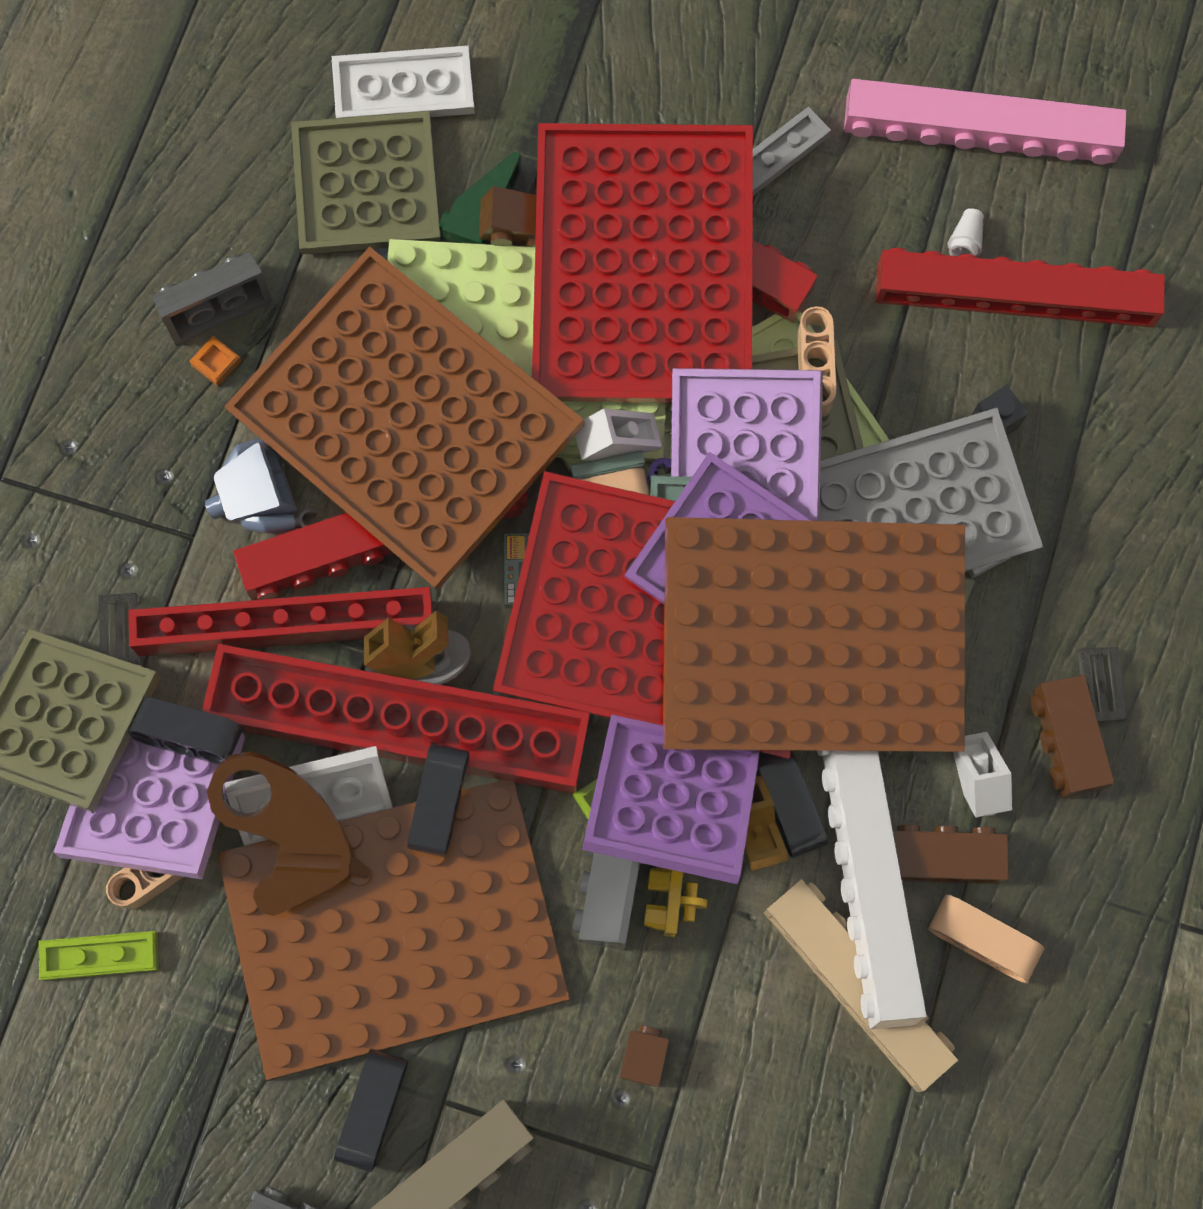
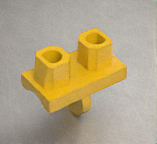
(666, 917)

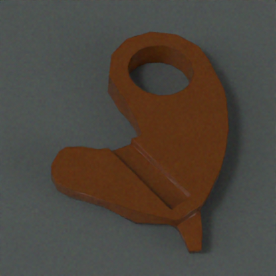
(296, 817)

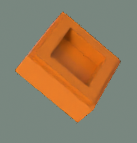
(215, 361)

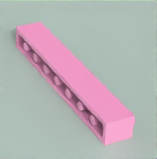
(985, 121)

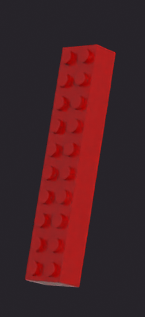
(397, 715)

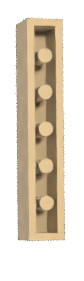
(830, 953)

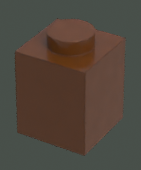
(644, 1056)

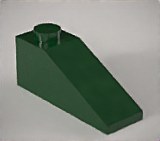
(463, 220)

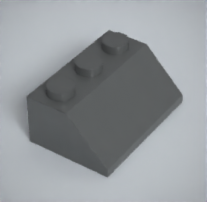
(212, 297)
(608, 901)

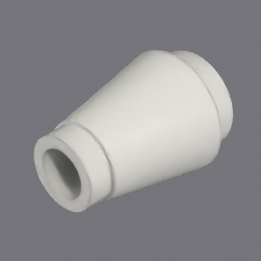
(967, 234)

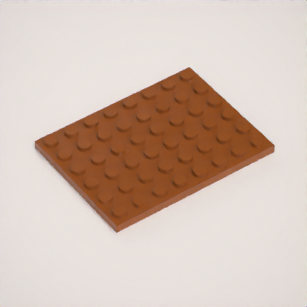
(405, 417)
(813, 635)
(407, 948)

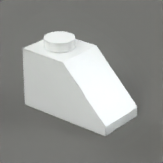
(617, 433)
(984, 776)

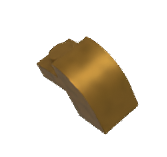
(406, 652)
(763, 839)

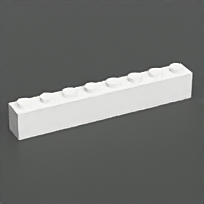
(873, 889)

